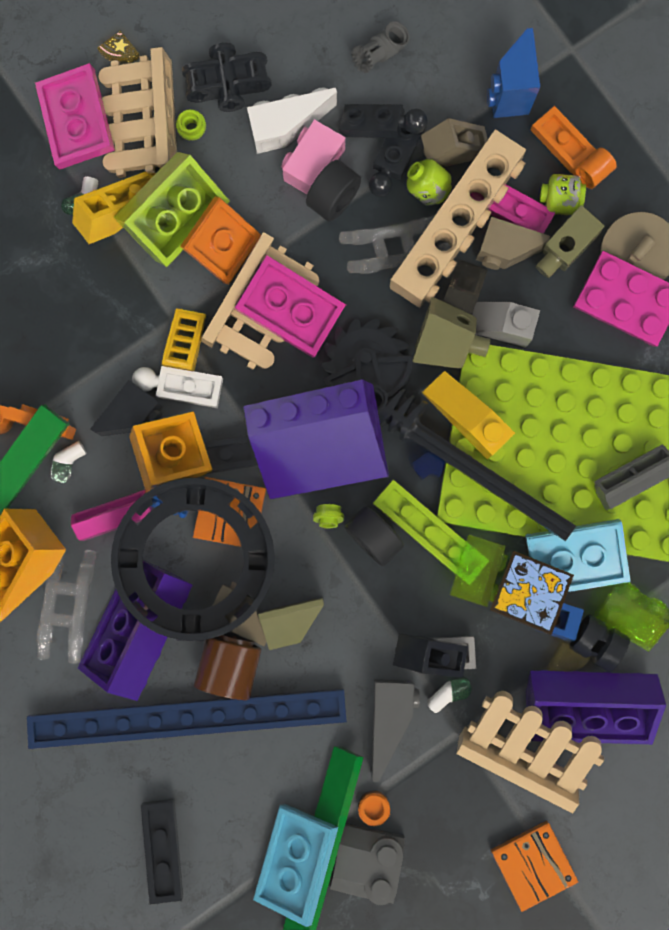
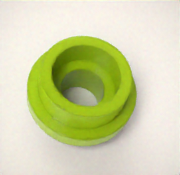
(186, 118)
(328, 515)

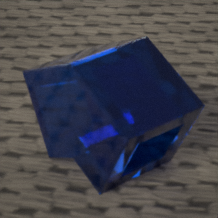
(428, 465)

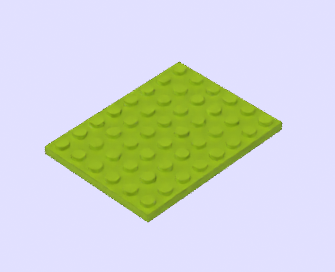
(570, 430)

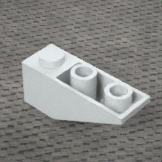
(281, 121)

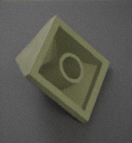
(289, 623)

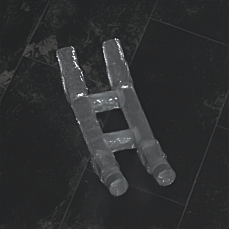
(377, 238)
(74, 621)

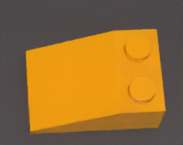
(26, 556)

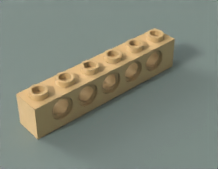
(497, 153)

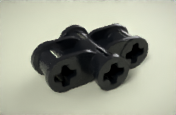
(216, 79)

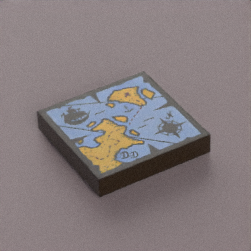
(532, 593)

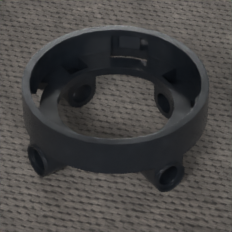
(192, 495)

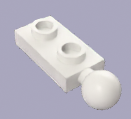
(181, 385)

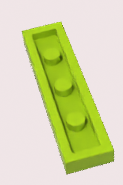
(421, 525)

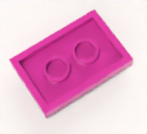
(74, 116)
(626, 299)
(290, 306)

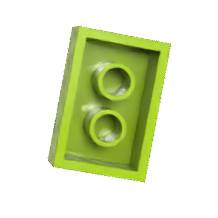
(169, 207)

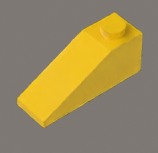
(96, 210)
(468, 414)

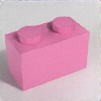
(315, 150)

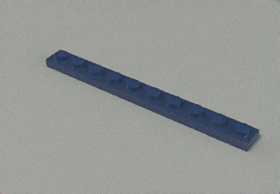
(186, 718)

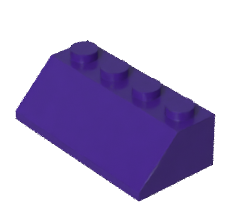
(124, 648)
(598, 704)

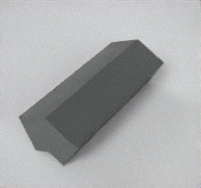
(633, 477)

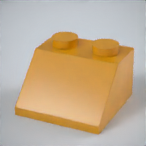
(169, 450)

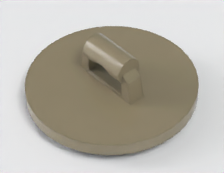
(641, 241)

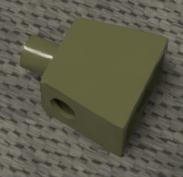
(576, 235)
(448, 336)

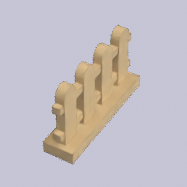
(159, 99)
(230, 337)
(523, 767)

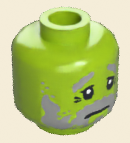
(429, 182)
(563, 194)

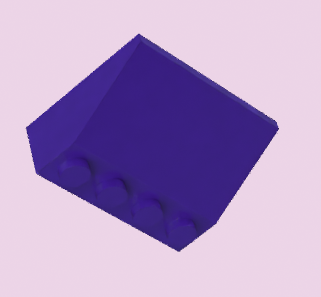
(317, 439)

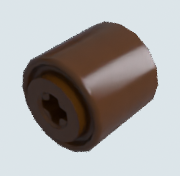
(228, 667)

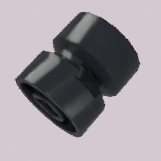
(609, 648)

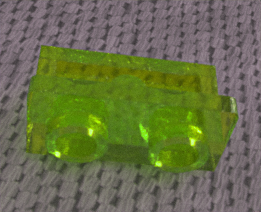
(478, 571)
(634, 615)

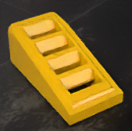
(168, 356)

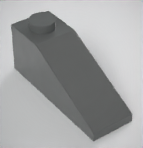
(391, 718)

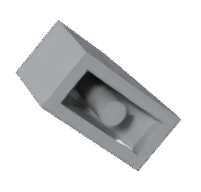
(506, 322)

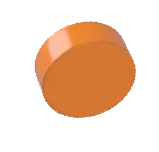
(374, 808)

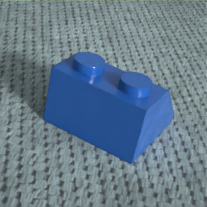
(516, 79)

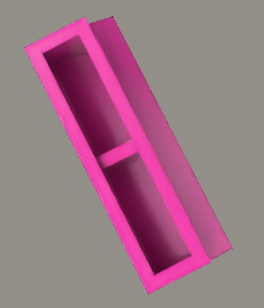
(105, 517)

